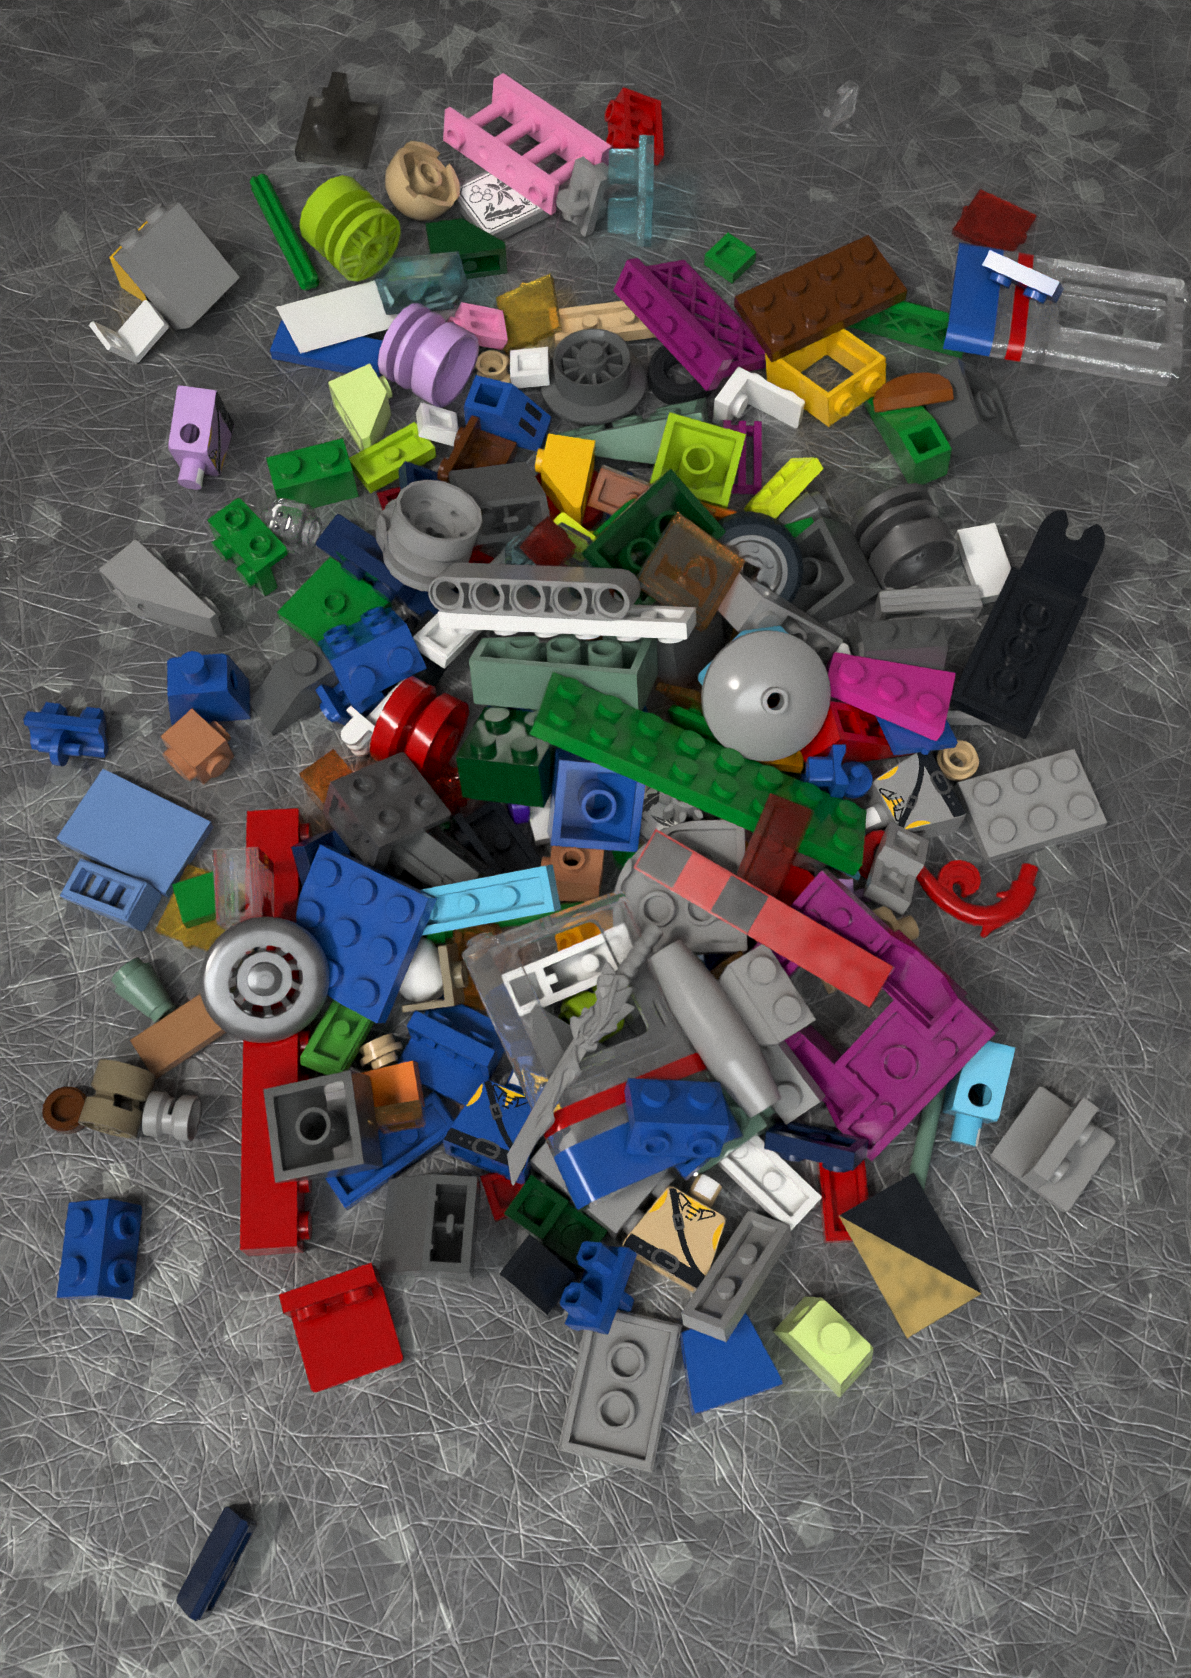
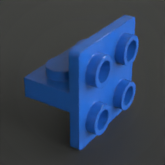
(453, 1050)

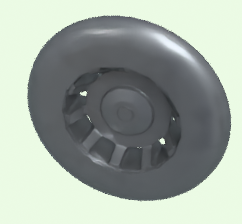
(264, 979)

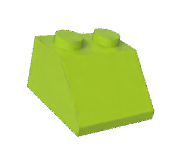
(701, 457)

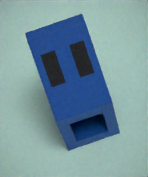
(507, 413)

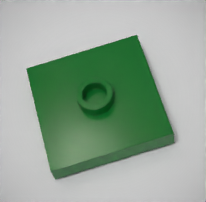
(328, 601)

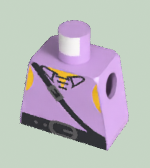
(199, 434)

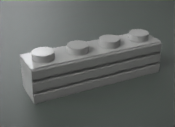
(917, 602)

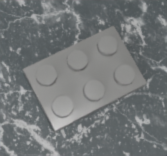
(1030, 805)

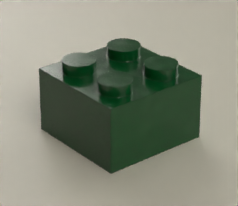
(504, 761)

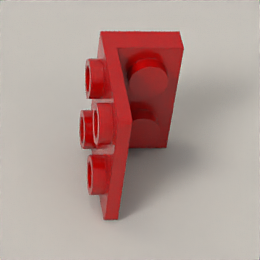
(343, 1327)

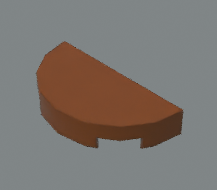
(912, 391)

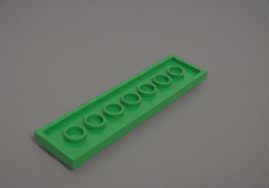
(693, 768)

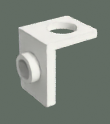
(136, 335)

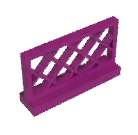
(673, 320)

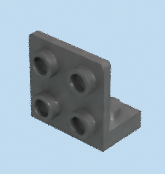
(382, 808)

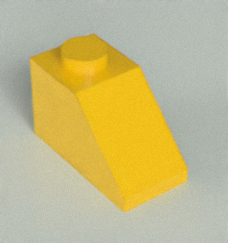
(567, 473)

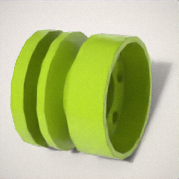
(349, 228)

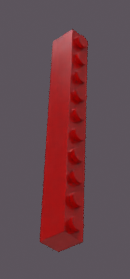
(272, 1212)

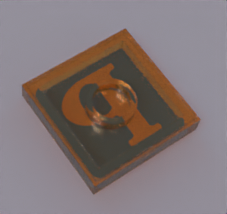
(689, 570)

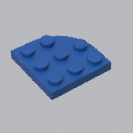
(365, 928)

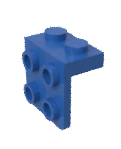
(371, 653)

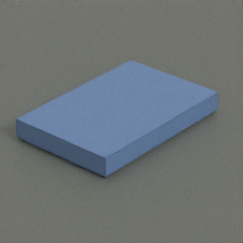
(135, 832)

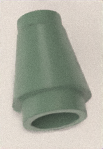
(143, 989)

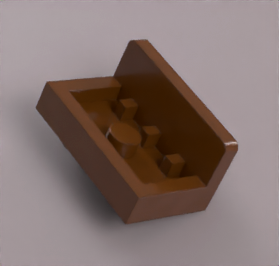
(476, 449)

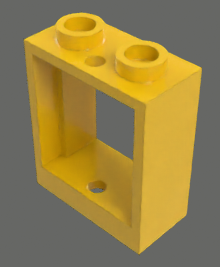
(847, 350)

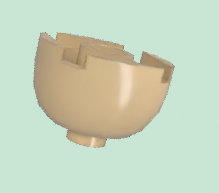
(420, 182)

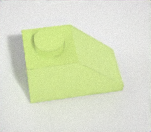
(362, 404)

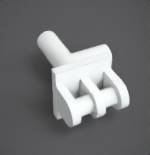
(359, 730)

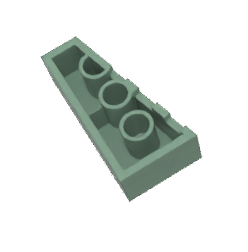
(518, 668)

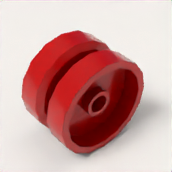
(420, 726)

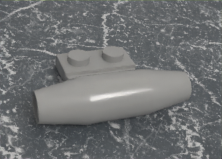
(733, 1016)

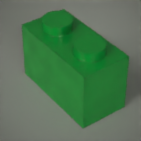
(314, 474)

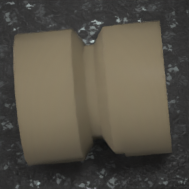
(122, 1083)

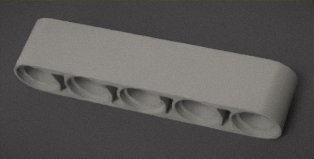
(550, 581)

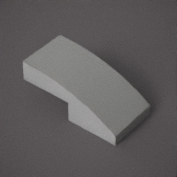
(896, 868)

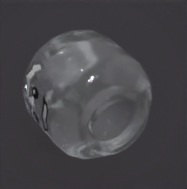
(293, 524)

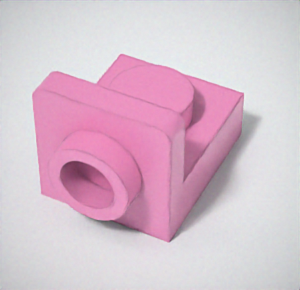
(484, 323)

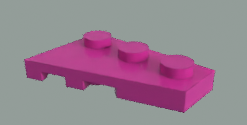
(893, 691)

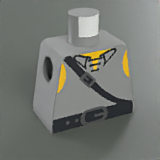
(915, 798)

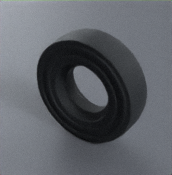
(664, 387)

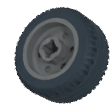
(768, 547)

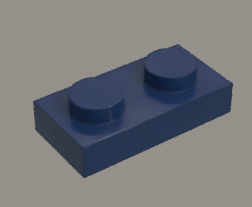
(802, 1142)

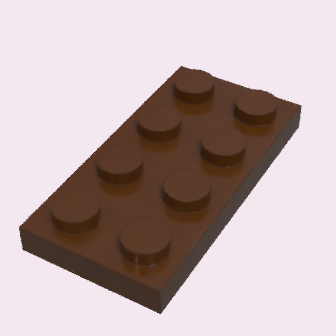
(820, 298)

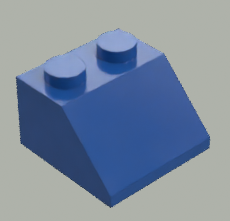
(593, 806)

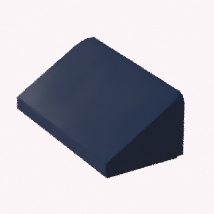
(215, 1564)

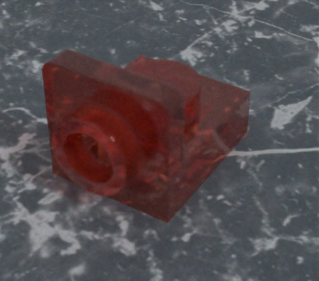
(548, 544)

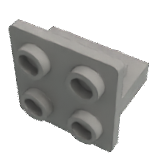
(1054, 1147)

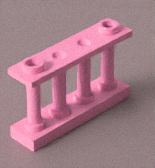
(529, 117)

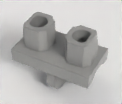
(584, 198)

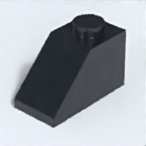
(537, 1277)

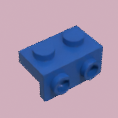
(675, 1118)
(99, 1250)

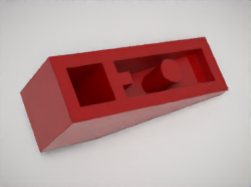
(852, 728)

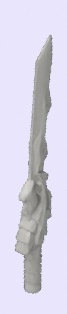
(587, 1030)

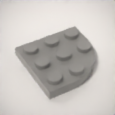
(672, 913)

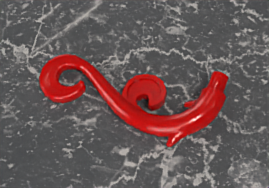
(963, 873)

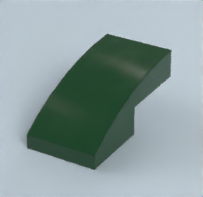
(553, 1220)

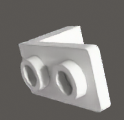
(754, 390)

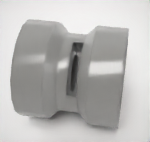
(171, 1115)

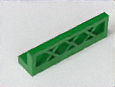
(911, 325)

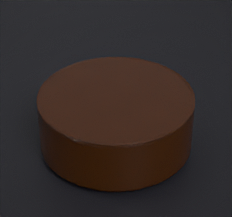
(63, 1110)

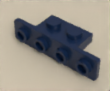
(364, 559)

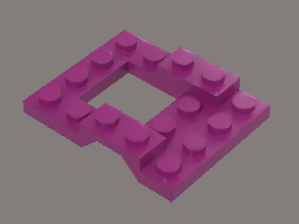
(908, 1048)

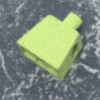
(825, 1343)

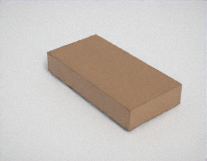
(176, 1037)

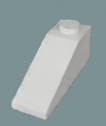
(569, 970)

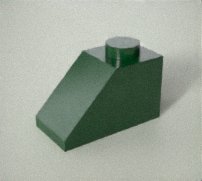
(479, 251)

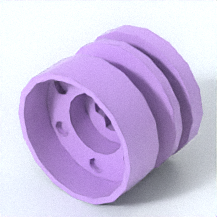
(428, 355)

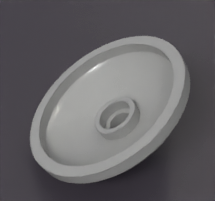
(741, 682)

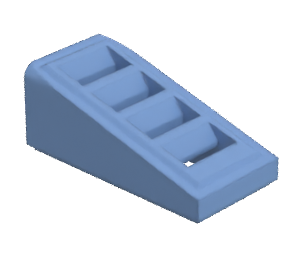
(133, 908)

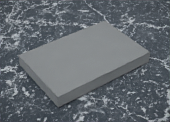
(621, 1391)

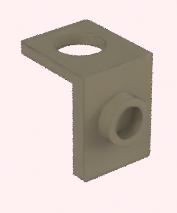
(454, 979)

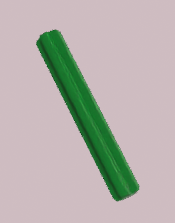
(284, 232)

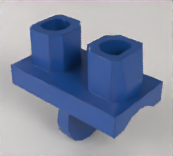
(67, 735)
(838, 780)
(601, 1290)

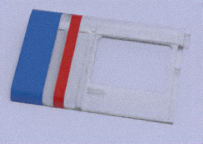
(1011, 327)
(592, 1111)

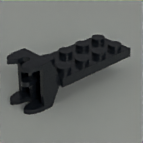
(1029, 628)

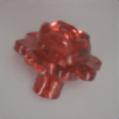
(448, 788)

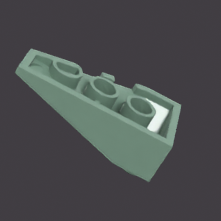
(636, 437)

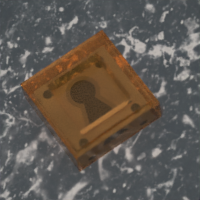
(400, 1116)

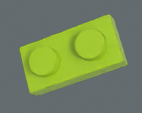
(381, 461)

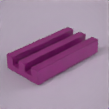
(756, 432)

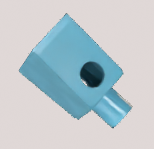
(988, 1077)

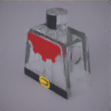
(241, 879)

